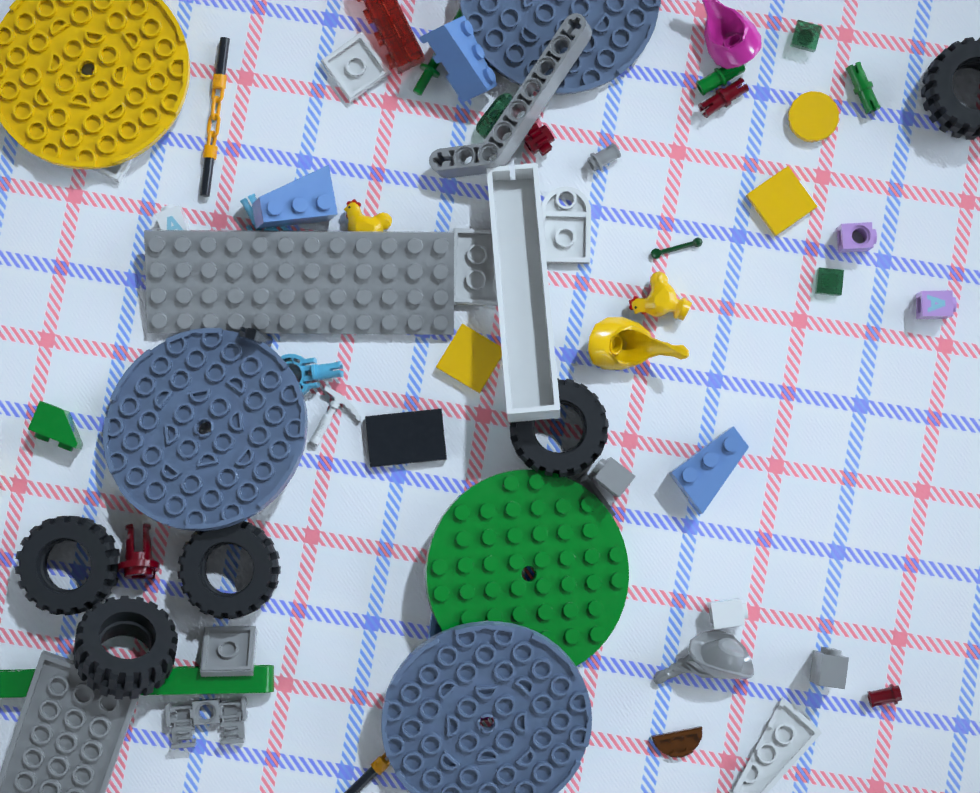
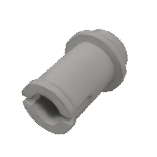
(603, 157)

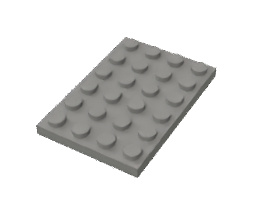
(65, 734)

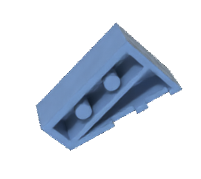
(462, 58)
(298, 202)
(709, 468)

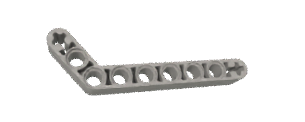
(443, 159)

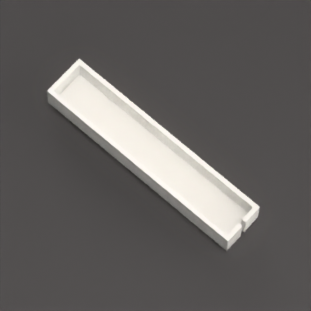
(523, 294)

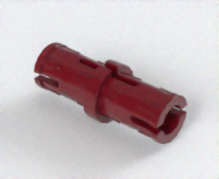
(723, 97)

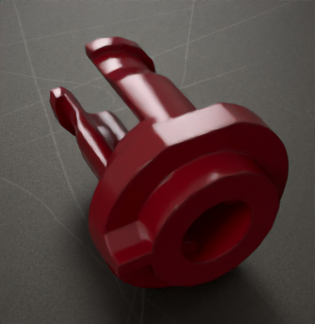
(138, 564)

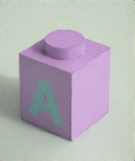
(935, 304)

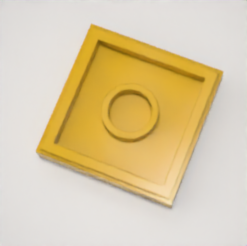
(781, 201)
(470, 358)

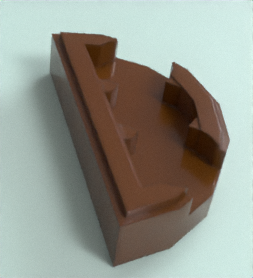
(679, 742)

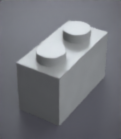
(612, 476)
(829, 668)

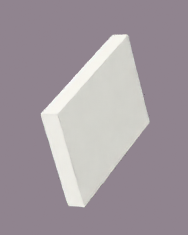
(474, 267)

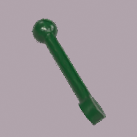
(656, 253)

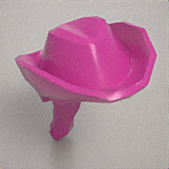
(729, 35)

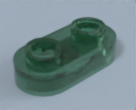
(492, 115)

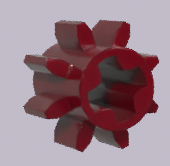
(539, 139)

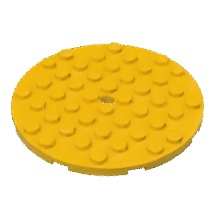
(100, 116)

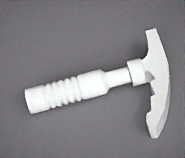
(327, 418)

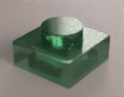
(805, 36)
(829, 281)

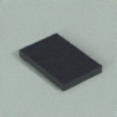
(406, 437)

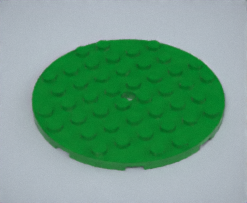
(535, 523)

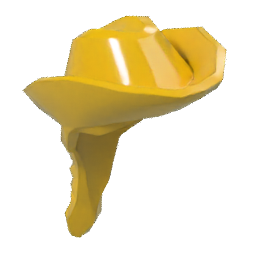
(623, 343)

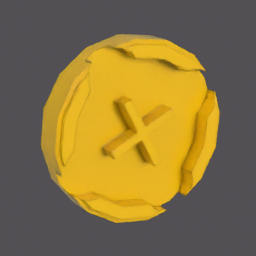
(813, 116)

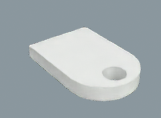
(567, 227)

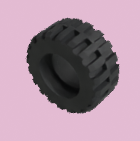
(939, 91)
(584, 453)
(34, 565)
(222, 604)
(119, 675)

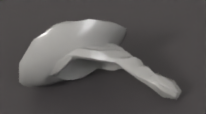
(712, 656)

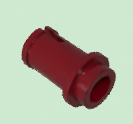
(885, 696)

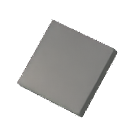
(228, 651)

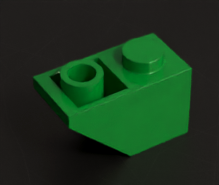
(56, 424)

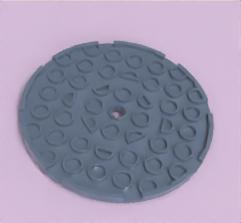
(520, 30)
(214, 476)
(478, 673)

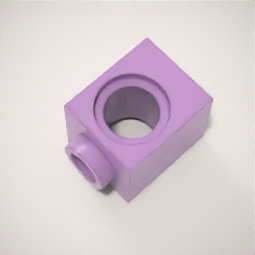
(847, 244)

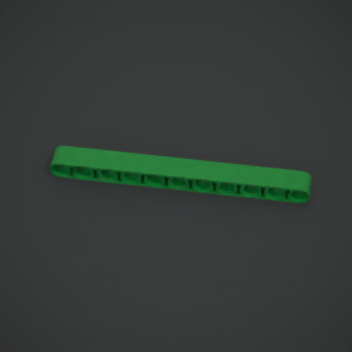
(182, 680)

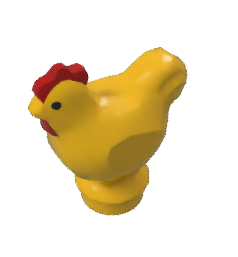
(359, 222)
(660, 300)

